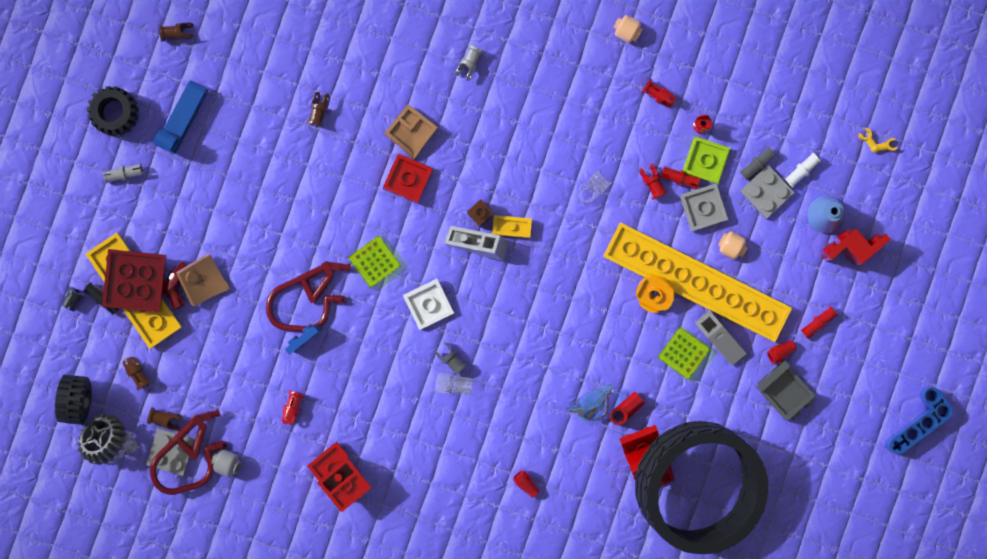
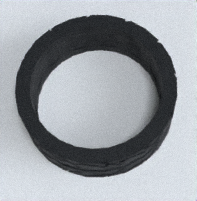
(737, 522)

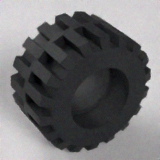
(97, 107)
(73, 399)

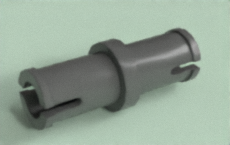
(758, 163)

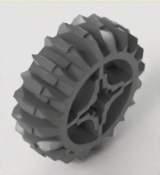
(101, 439)

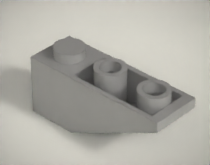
(720, 337)

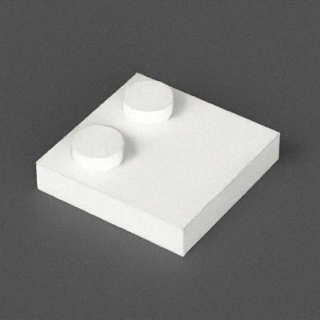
(428, 304)

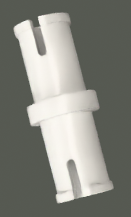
(802, 170)

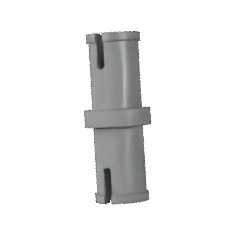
(123, 173)

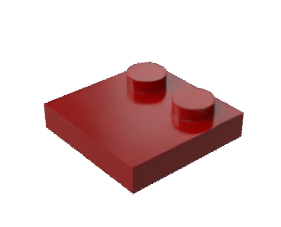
(407, 178)

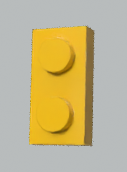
(512, 226)

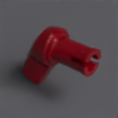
(172, 285)

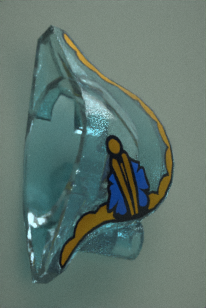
(593, 404)

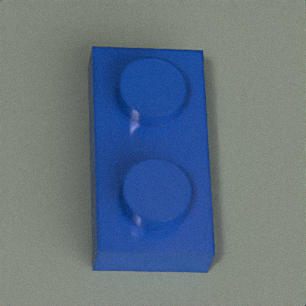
(309, 332)

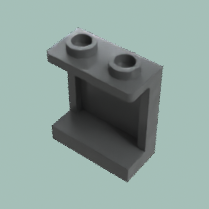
(785, 391)

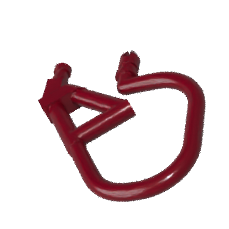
(326, 267)
(196, 419)

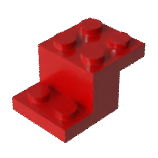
(854, 246)
(634, 447)
(339, 476)

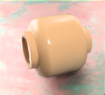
(628, 29)
(732, 245)

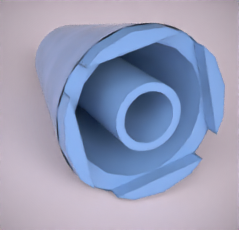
(826, 214)

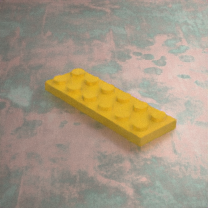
(151, 326)

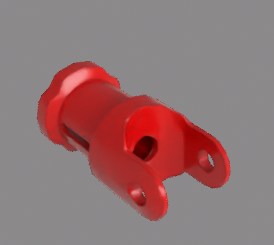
(660, 94)
(697, 124)
(653, 182)
(291, 409)

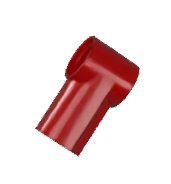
(627, 408)

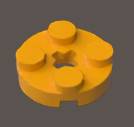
(655, 283)

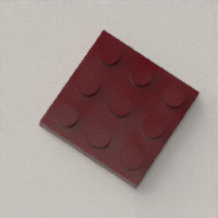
(134, 280)

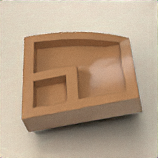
(411, 131)
(202, 280)

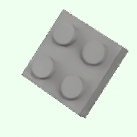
(766, 192)
(703, 207)
(176, 459)

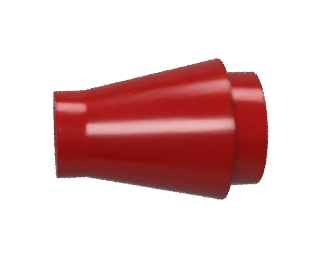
(780, 352)
(526, 483)

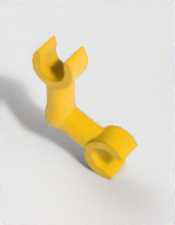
(872, 144)

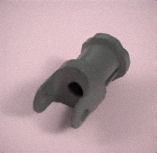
(452, 360)

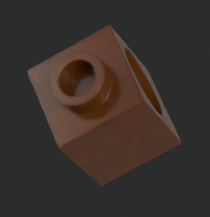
(480, 213)

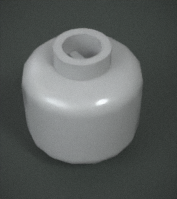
(226, 463)

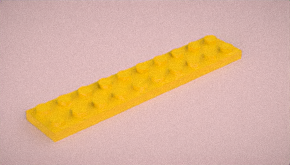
(698, 282)

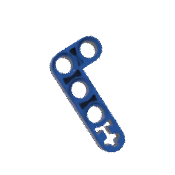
(181, 118)
(917, 424)

